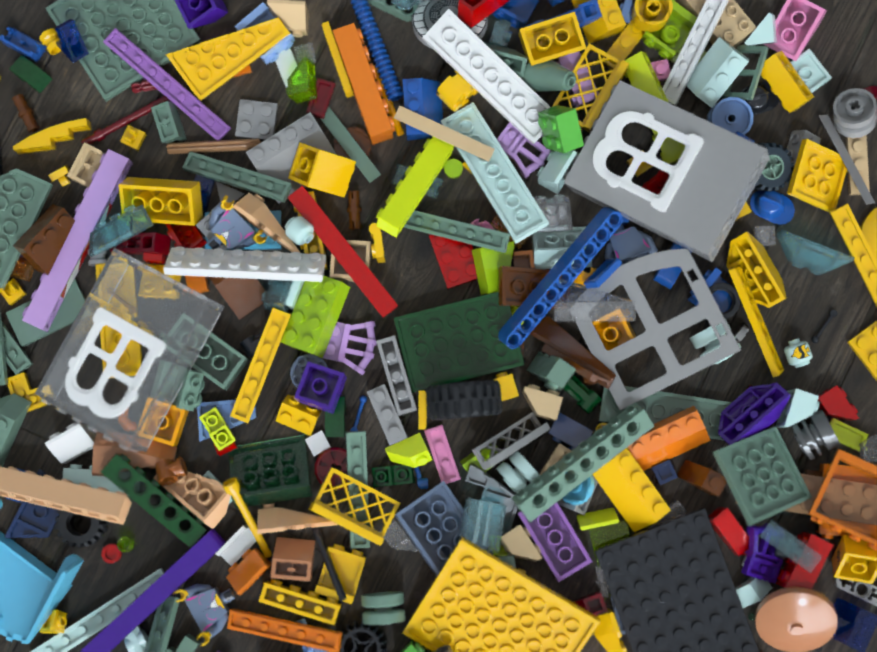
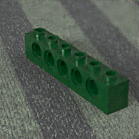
(189, 535)

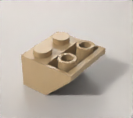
(543, 404)

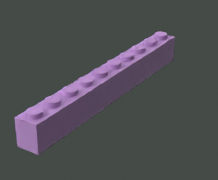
(102, 191)

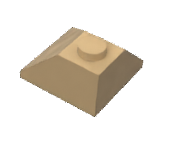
(292, 14)

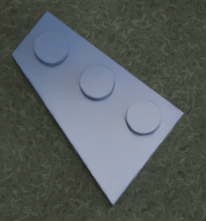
(225, 409)

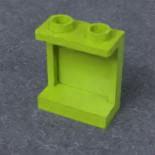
(683, 21)

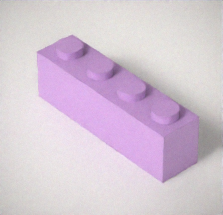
(569, 62)

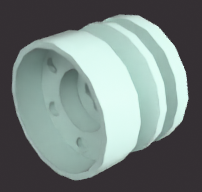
(709, 340)

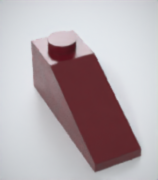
(146, 243)

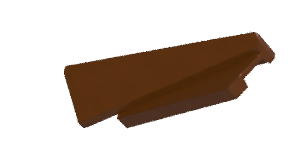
(564, 346)

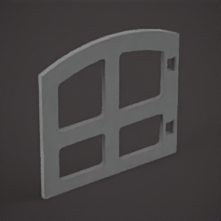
(656, 333)

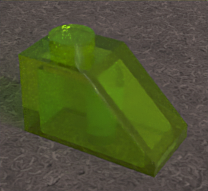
(302, 82)

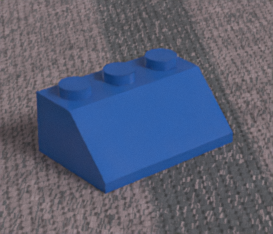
(422, 99)

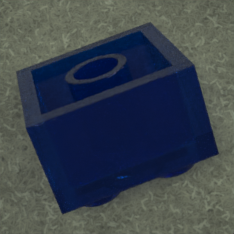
(854, 625)

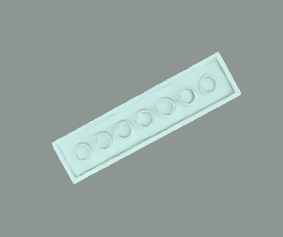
(498, 177)

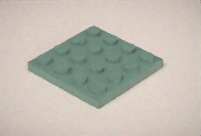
(762, 475)

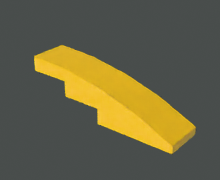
(47, 138)

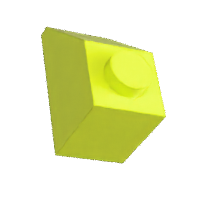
(409, 452)

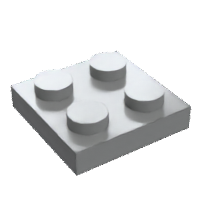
(256, 120)

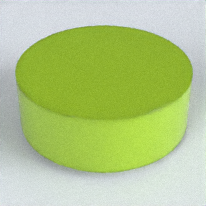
(670, 34)
(453, 168)

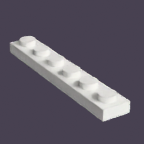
(693, 49)

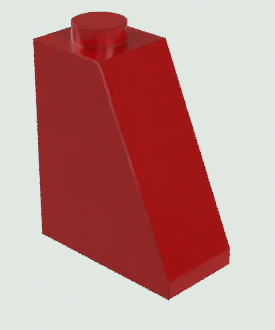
(729, 530)

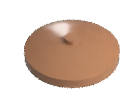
(796, 619)

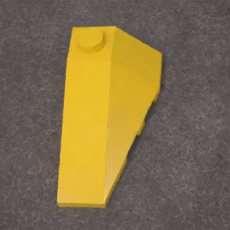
(609, 633)

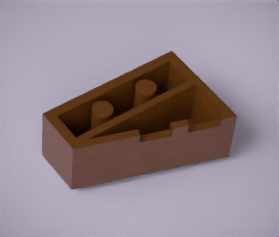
(45, 238)

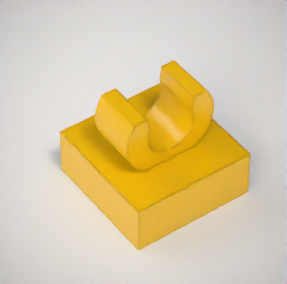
(133, 137)
(60, 174)
(12, 292)

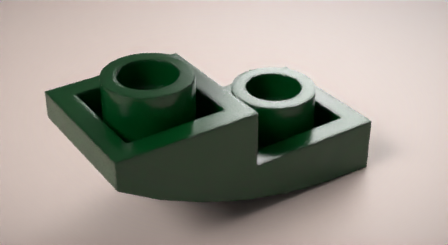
(30, 74)
(336, 422)
(392, 475)

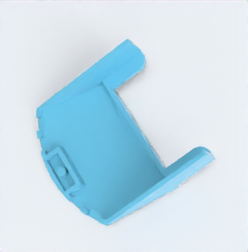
(29, 589)

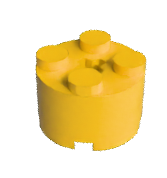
(651, 20)
(455, 92)

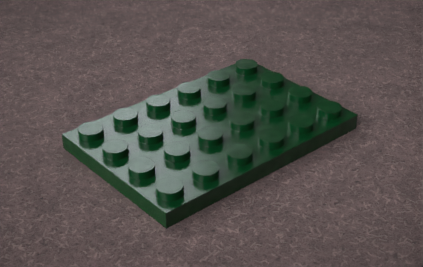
(455, 342)

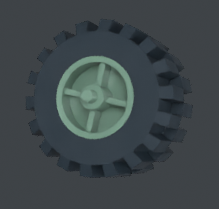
(777, 168)

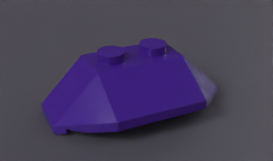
(752, 412)

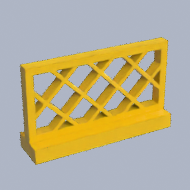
(605, 92)
(351, 523)

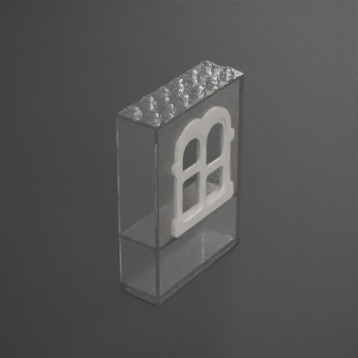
(143, 308)

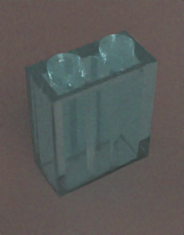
(483, 524)

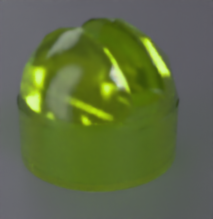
(123, 543)

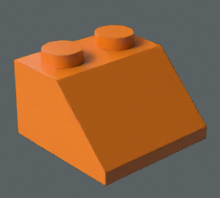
(248, 571)

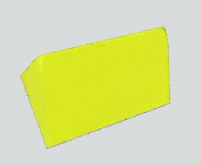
(597, 519)

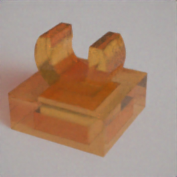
(23, 270)

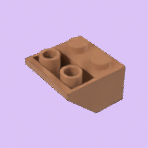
(293, 559)

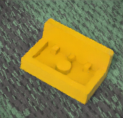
(298, 415)

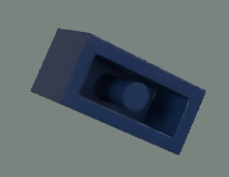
(569, 431)

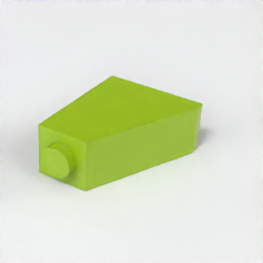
(487, 267)

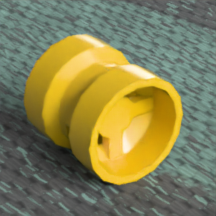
(49, 39)

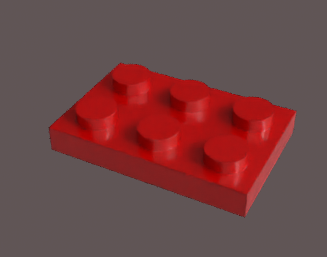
(454, 260)

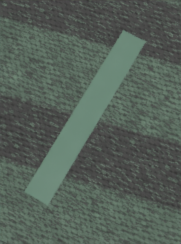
(350, 146)

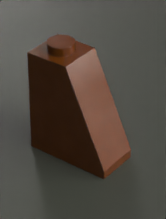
(702, 478)

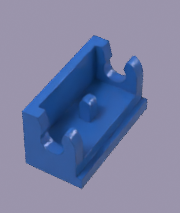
(23, 44)

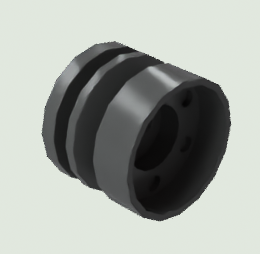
(815, 435)

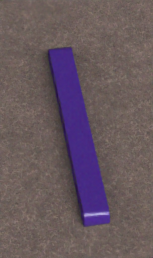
(156, 593)

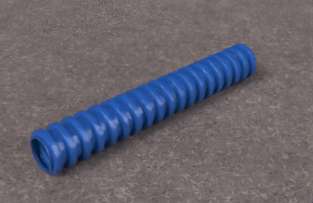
(377, 49)

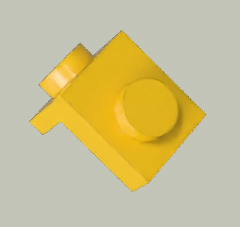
(55, 623)

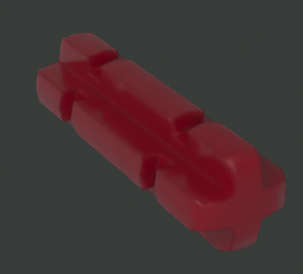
(144, 85)

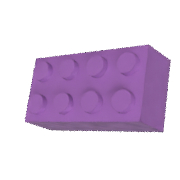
(557, 542)

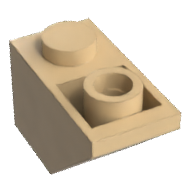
(518, 544)

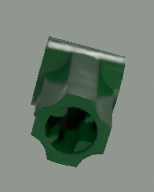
(585, 397)

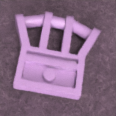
(513, 142)
(339, 341)

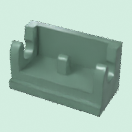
(168, 122)

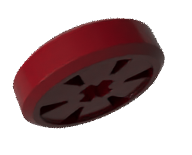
(325, 462)

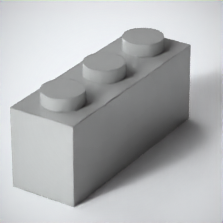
(387, 414)

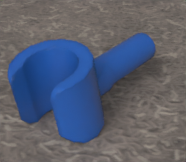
(422, 482)

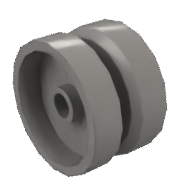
(855, 113)

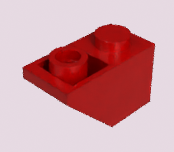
(836, 405)

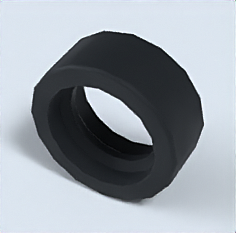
(734, 296)

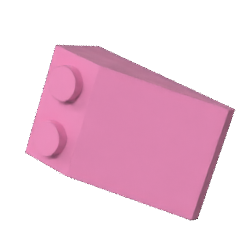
(796, 27)

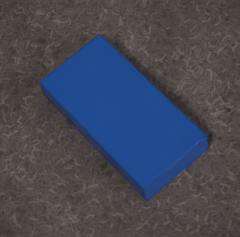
(602, 273)

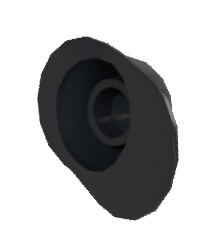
(763, 100)

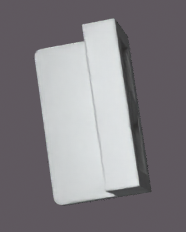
(237, 545)

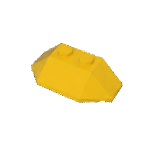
(758, 269)

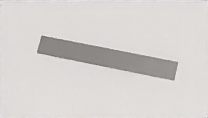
(847, 159)

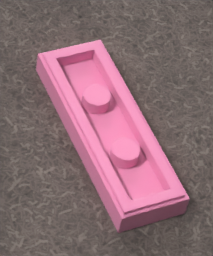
(442, 454)

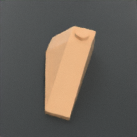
(257, 213)
(280, 519)

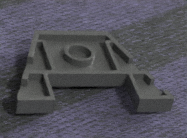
(493, 492)

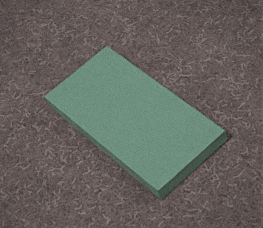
(65, 316)

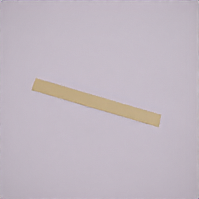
(444, 133)

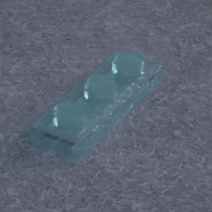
(791, 546)

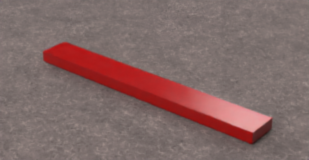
(343, 252)

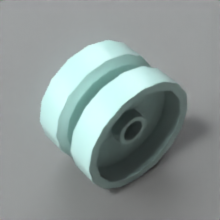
(517, 477)

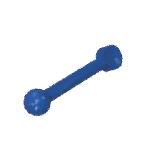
(363, 399)

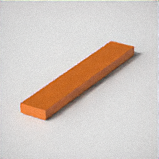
(284, 630)

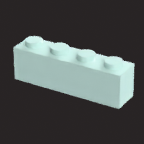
(79, 475)

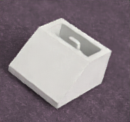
(71, 443)

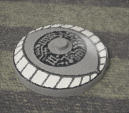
(430, 12)

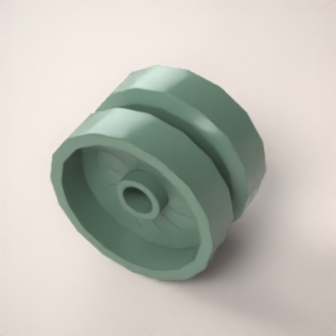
(383, 610)

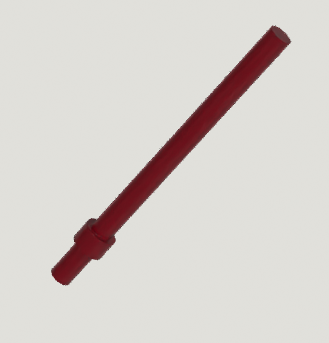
(100, 134)

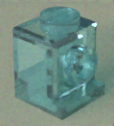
(501, 33)

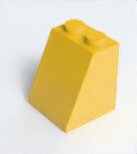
(322, 170)

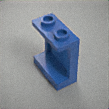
(516, 12)

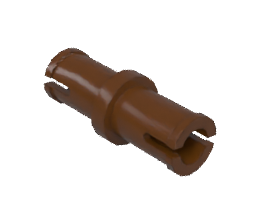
(25, 113)
(354, 210)

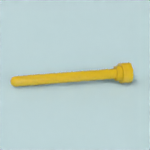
(232, 488)

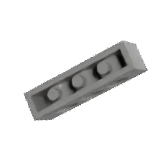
(396, 375)

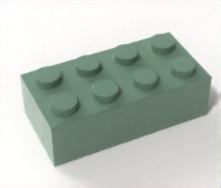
(220, 362)

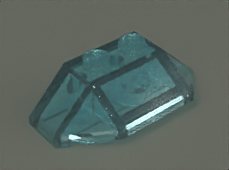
(811, 254)

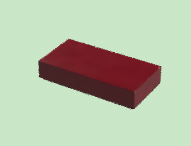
(319, 106)

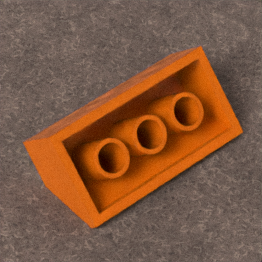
(669, 438)

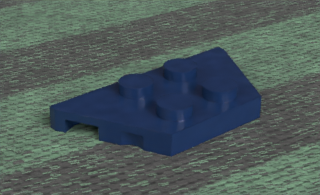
(33, 520)

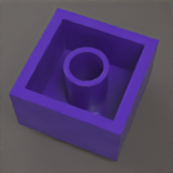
(320, 387)

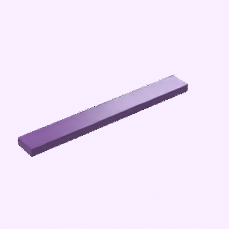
(166, 85)

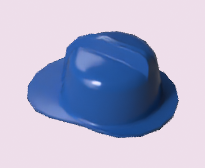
(772, 206)

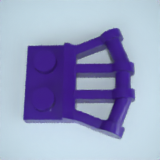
(757, 562)

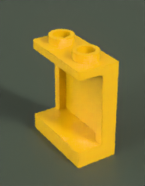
(349, 570)

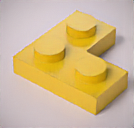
(20, 385)

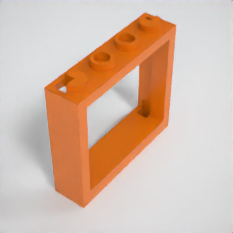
(836, 526)

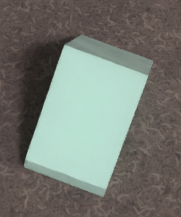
(764, 33)
(752, 591)

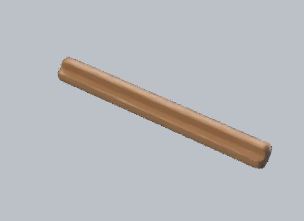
(212, 146)

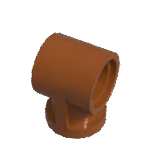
(169, 470)

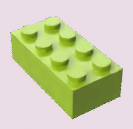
(315, 316)

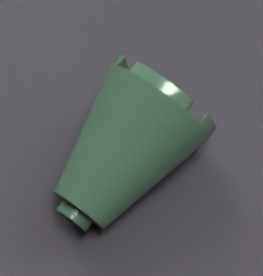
(549, 77)

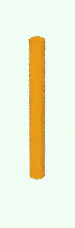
(398, 128)

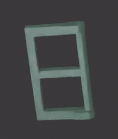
(763, 50)

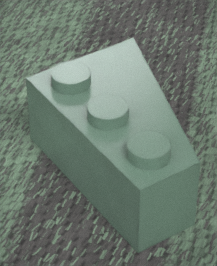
(551, 371)

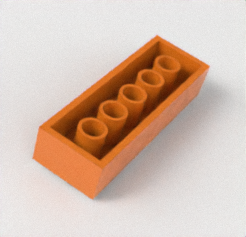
(363, 83)

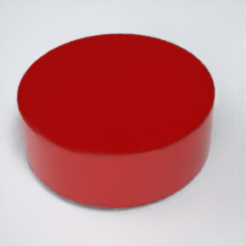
(111, 553)

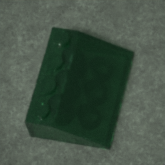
(271, 470)

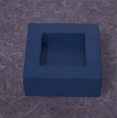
(665, 472)

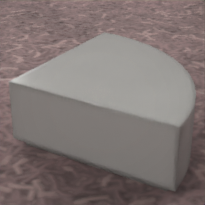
(741, 333)

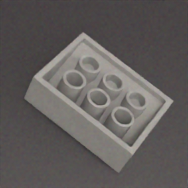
(277, 153)

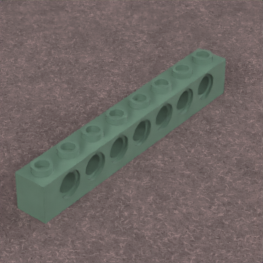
(578, 471)

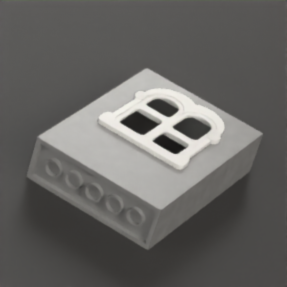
(703, 187)

